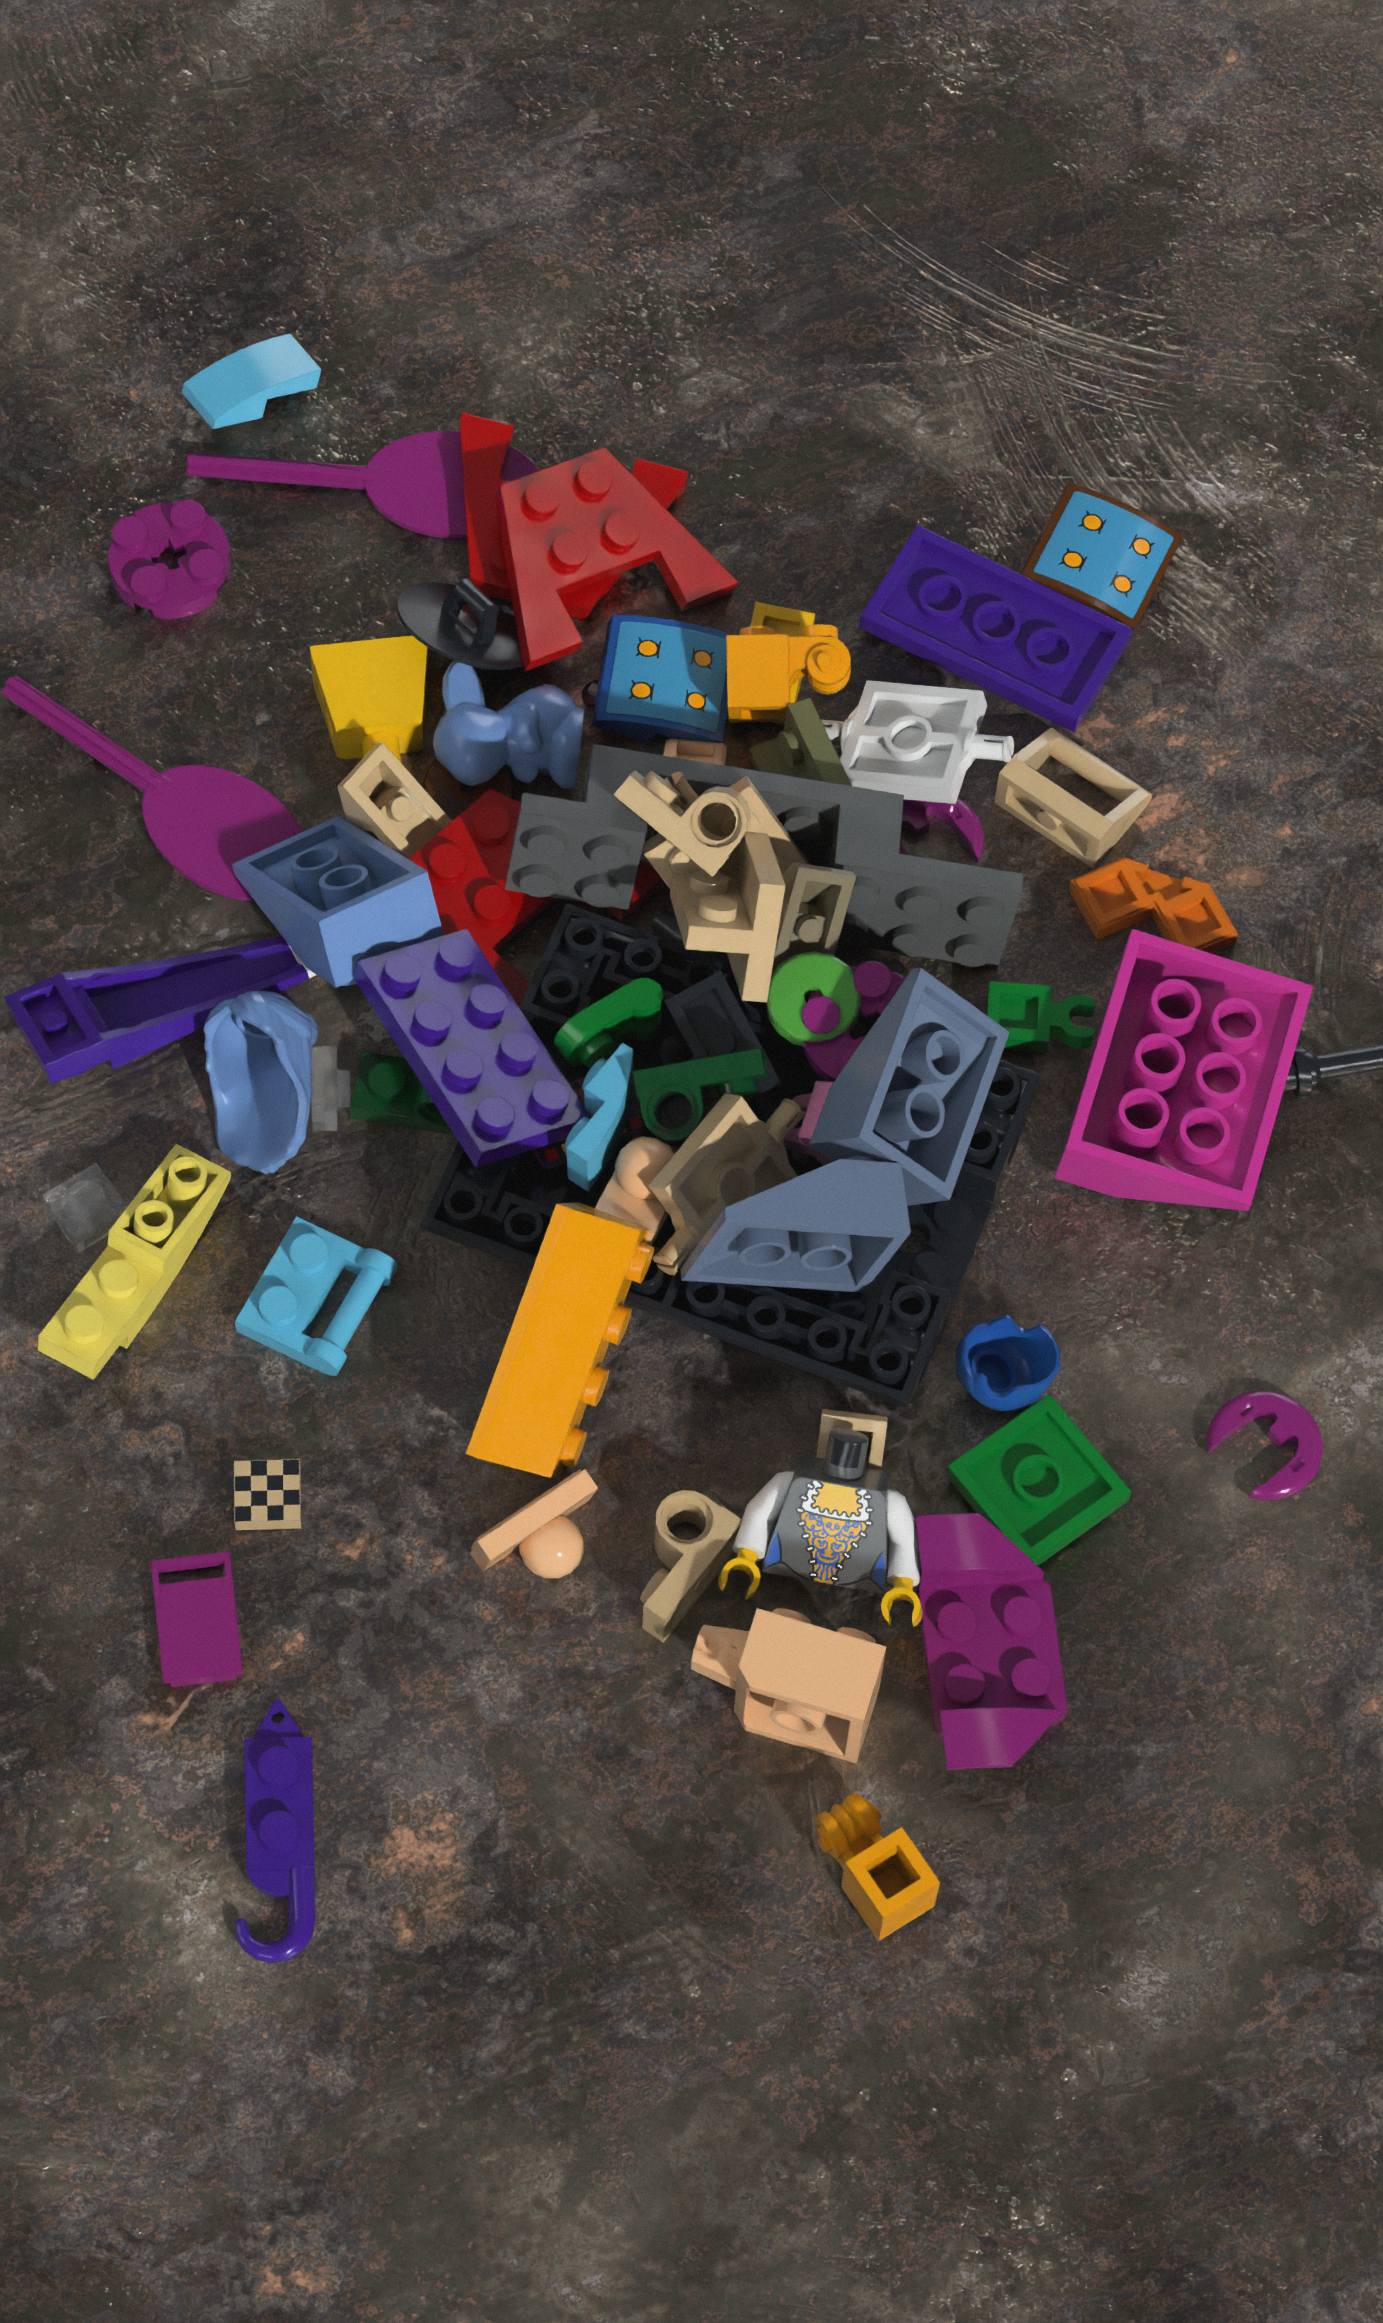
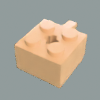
(796, 1679)

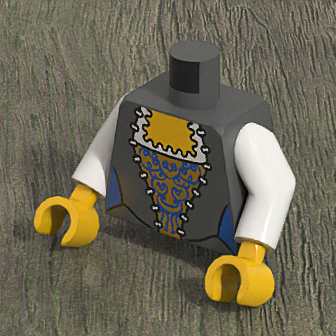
(832, 1527)

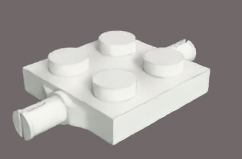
(915, 740)

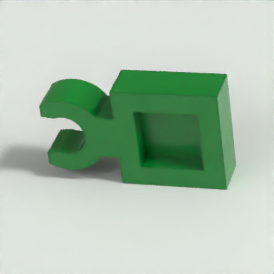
(1033, 1018)

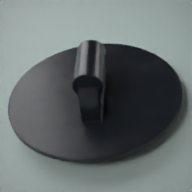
(461, 624)

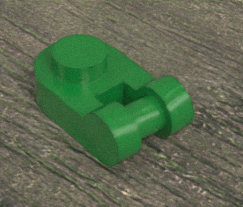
(620, 1016)

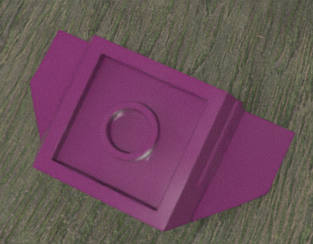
(986, 1642)

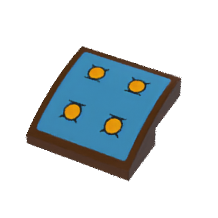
(1102, 553)

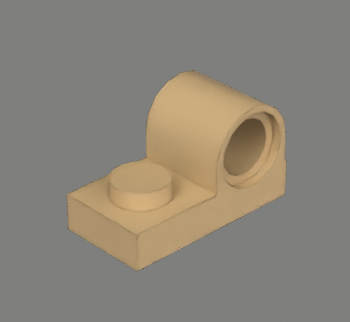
(654, 802)
(691, 1562)

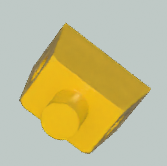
(372, 694)

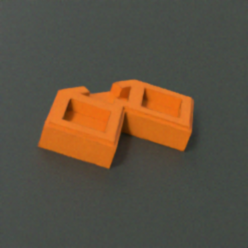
(1130, 893)

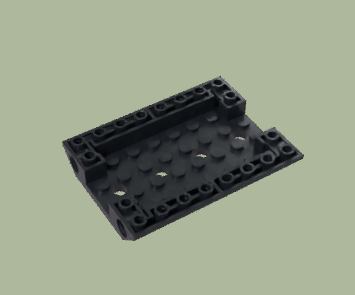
(858, 1339)

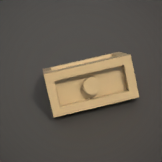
(1056, 811)

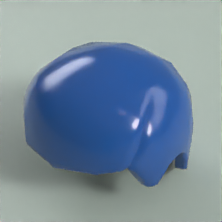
(1007, 1363)

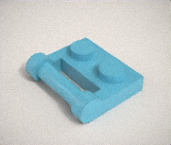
(298, 1287)

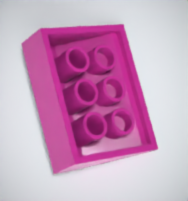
(1183, 1077)

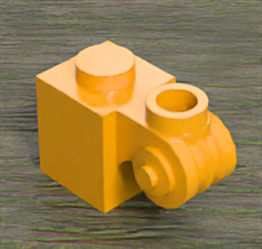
(767, 665)
(880, 1875)

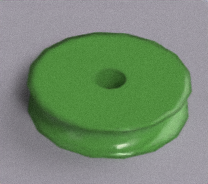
(796, 980)

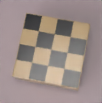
(267, 1494)

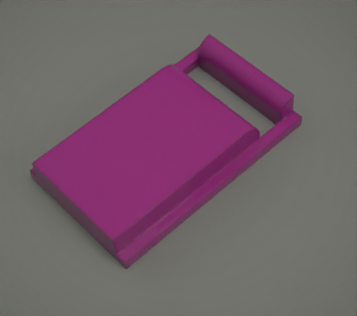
(197, 1623)

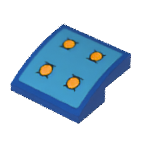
(662, 680)

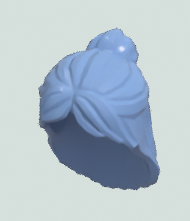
(260, 1077)

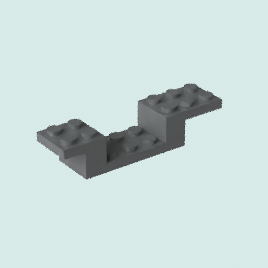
(897, 901)

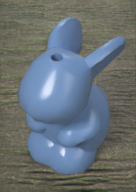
(531, 734)

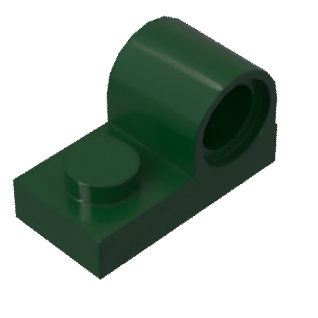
(728, 1073)
(393, 1095)

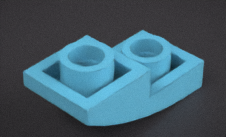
(241, 383)
(608, 1102)

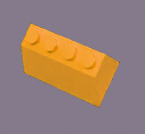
(561, 1340)

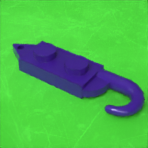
(280, 1831)

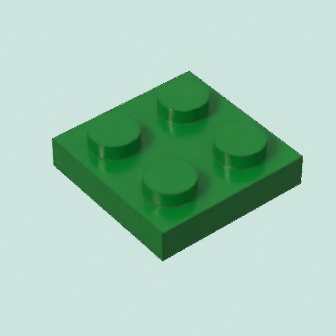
(1039, 1481)

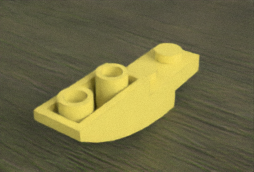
(138, 1264)

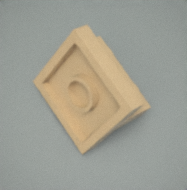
(735, 913)

